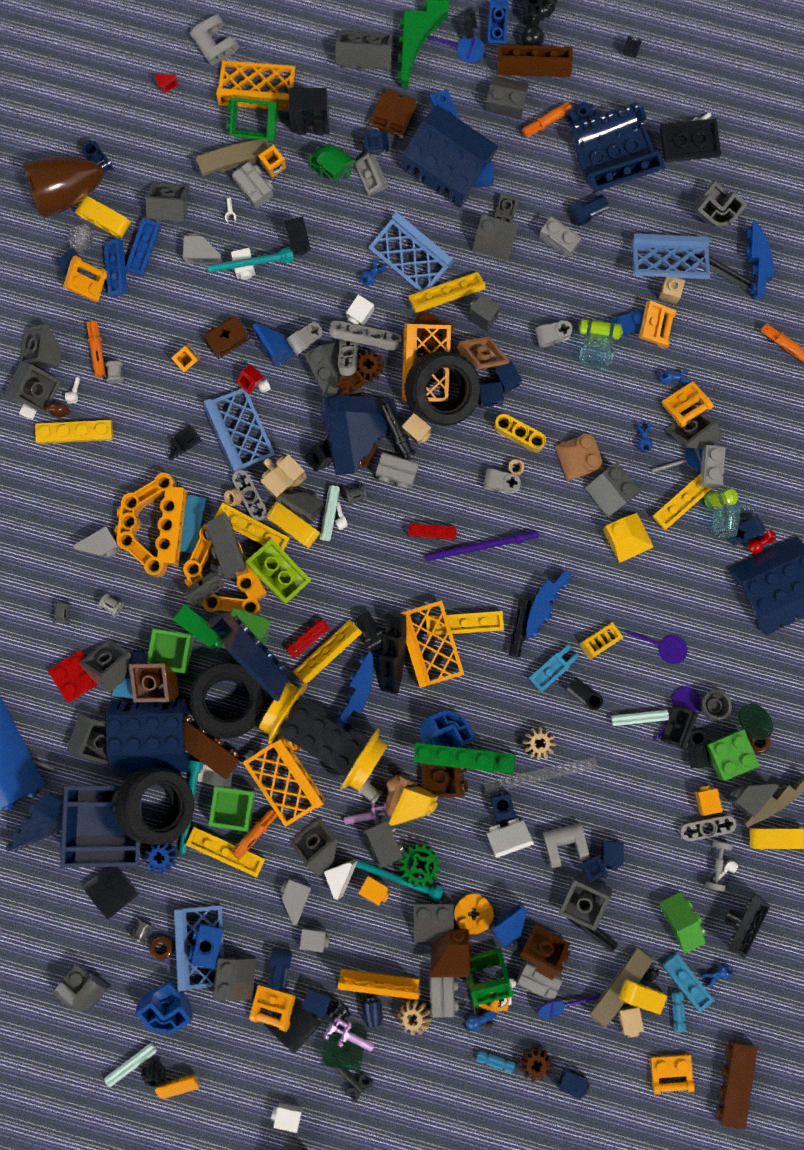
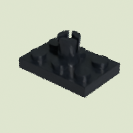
(690, 140)
(747, 925)

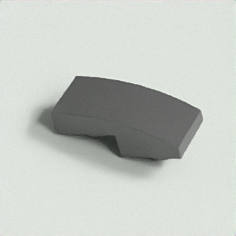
(506, 208)

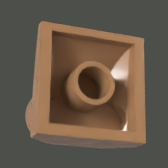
(482, 353)
(579, 457)
(395, 788)

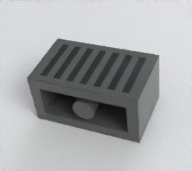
(483, 312)

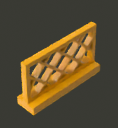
(224, 95)
(409, 356)
(416, 653)
(300, 776)
(379, 984)

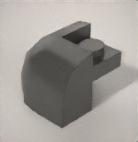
(718, 206)
(80, 989)

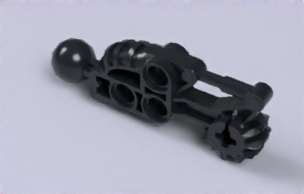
(532, 15)

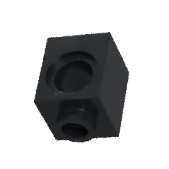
(319, 456)

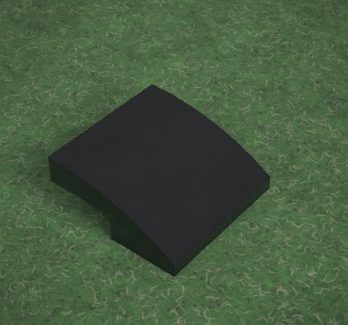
(110, 891)
(301, 1027)

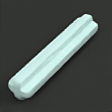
(329, 513)
(642, 717)
(130, 1064)

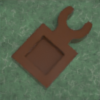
(350, 383)

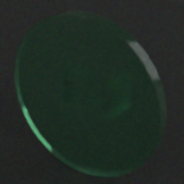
(755, 721)

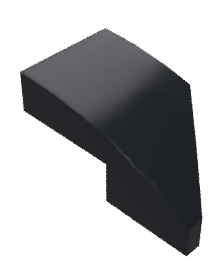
(469, 22)
(184, 441)

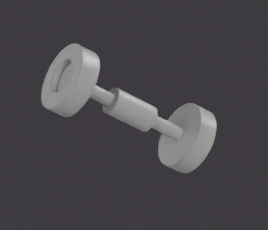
(718, 866)

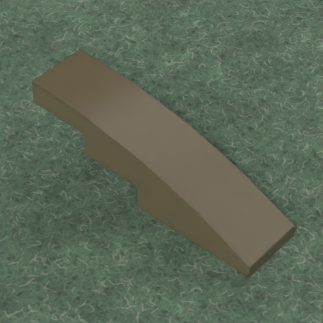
(231, 156)
(778, 802)
(608, 1003)

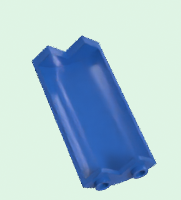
(17, 769)

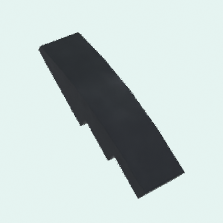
(393, 657)

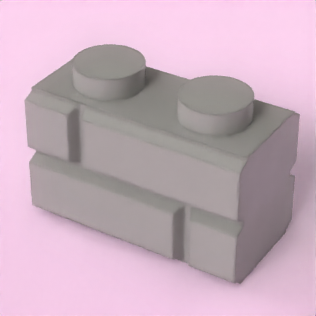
(253, 185)
(560, 237)
(712, 467)
(396, 470)
(537, 983)
(442, 996)

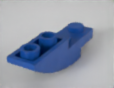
(497, 22)
(760, 256)
(540, 609)
(362, 683)

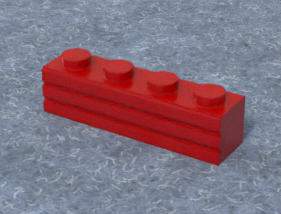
(432, 531)
(304, 641)

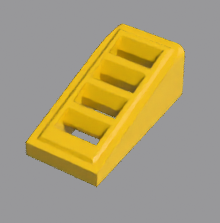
(593, 651)

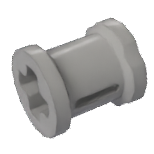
(114, 372)
(110, 605)
(370, 792)

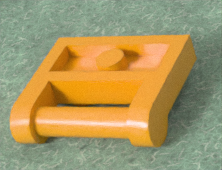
(82, 284)
(653, 321)
(683, 400)
(274, 1001)
(671, 1066)

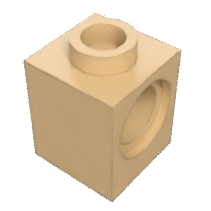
(671, 290)
(417, 429)
(630, 1020)

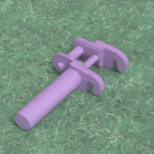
(367, 816)
(347, 1035)

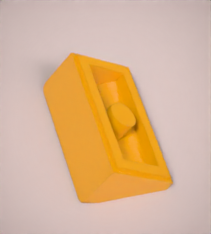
(177, 1086)

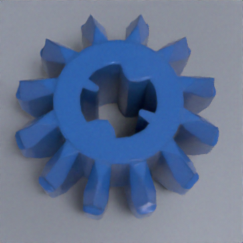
(156, 862)

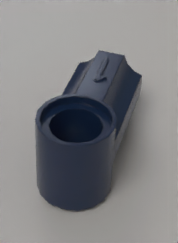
(584, 211)
(279, 963)

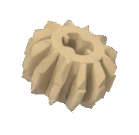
(539, 750)
(414, 1009)

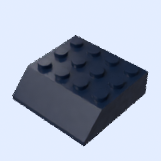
(91, 829)

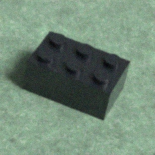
(309, 110)

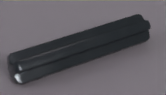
(729, 274)
(598, 936)

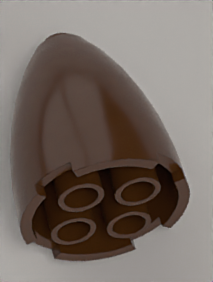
(61, 182)

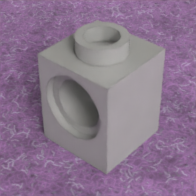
(314, 939)

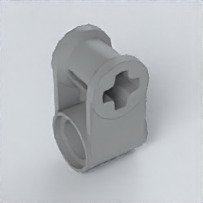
(550, 333)
(305, 337)
(497, 481)

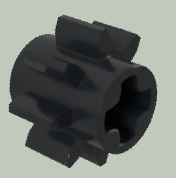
(153, 1073)

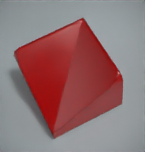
(166, 82)
(249, 378)

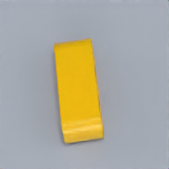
(103, 217)
(525, 441)
(292, 524)
(776, 838)
(642, 996)

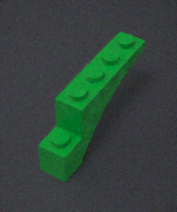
(417, 28)
(464, 758)

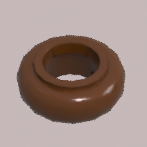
(57, 410)
(763, 748)
(152, 948)

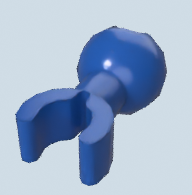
(369, 276)
(669, 377)
(644, 442)
(720, 973)
(474, 1022)

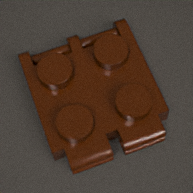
(393, 113)

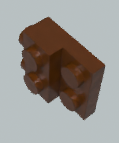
(426, 318)
(444, 780)
(546, 952)

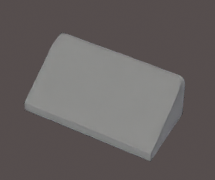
(371, 174)

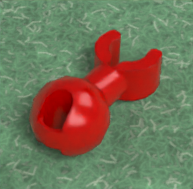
(755, 546)

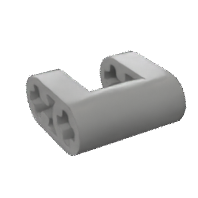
(202, 36)
(564, 836)

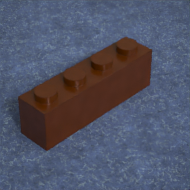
(534, 60)
(210, 750)
(737, 1084)

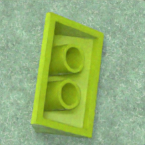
(278, 571)

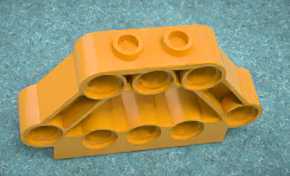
(144, 497)
(224, 604)

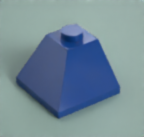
(274, 344)
(510, 925)

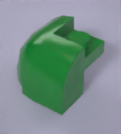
(331, 161)

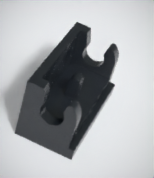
(679, 726)

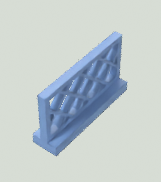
(420, 240)
(670, 246)
(224, 437)
(182, 946)

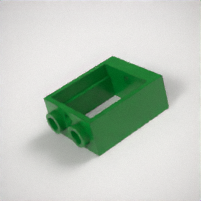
(272, 118)
(198, 627)
(500, 987)

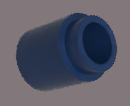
(372, 1011)

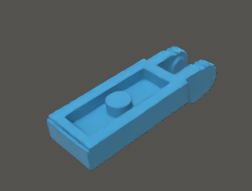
(552, 669)

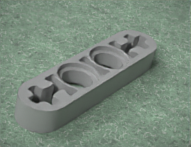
(365, 335)

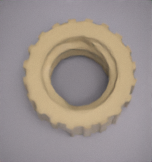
(518, 462)
(229, 498)

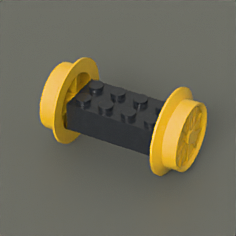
(323, 736)

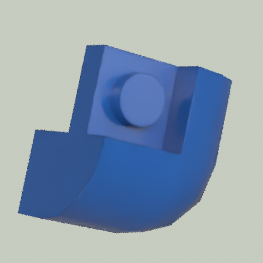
(447, 730)
(164, 1009)

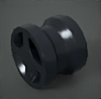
(631, 47)
(339, 1009)

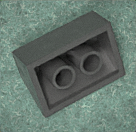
(363, 49)
(324, 367)
(226, 547)

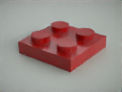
(71, 677)

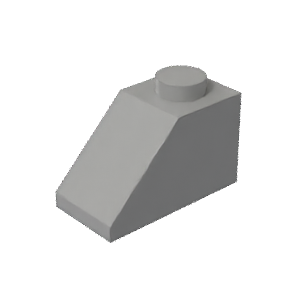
(199, 251)
(99, 544)
(295, 898)

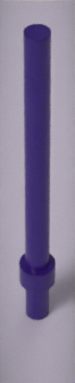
(517, 538)

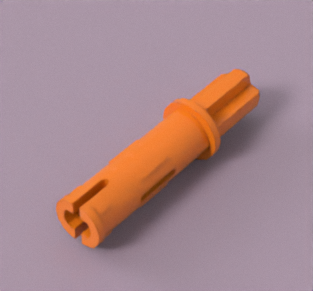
(546, 120)
(783, 341)
(96, 348)
(252, 836)

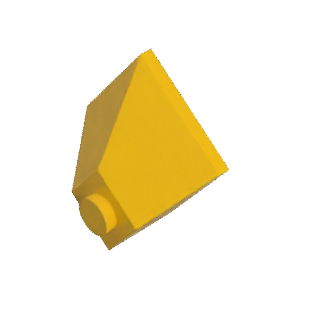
(627, 537)
(413, 804)

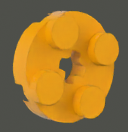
(481, 905)

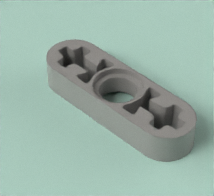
(351, 360)
(238, 485)
(720, 820)

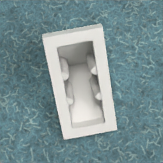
(339, 877)

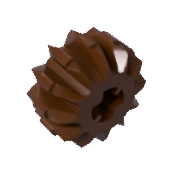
(375, 364)
(543, 1065)

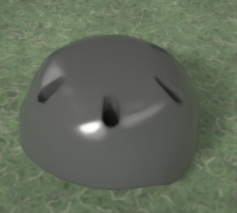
(713, 706)

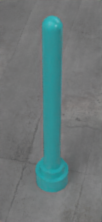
(284, 255)
(195, 768)
(434, 892)

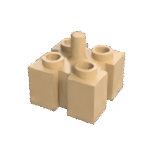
(283, 477)

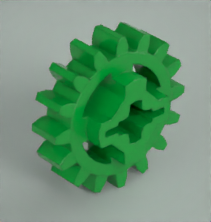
(415, 859)

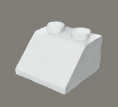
(509, 837)

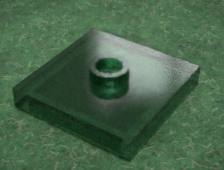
(344, 1057)

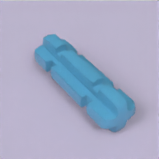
(678, 1012)
(495, 1061)

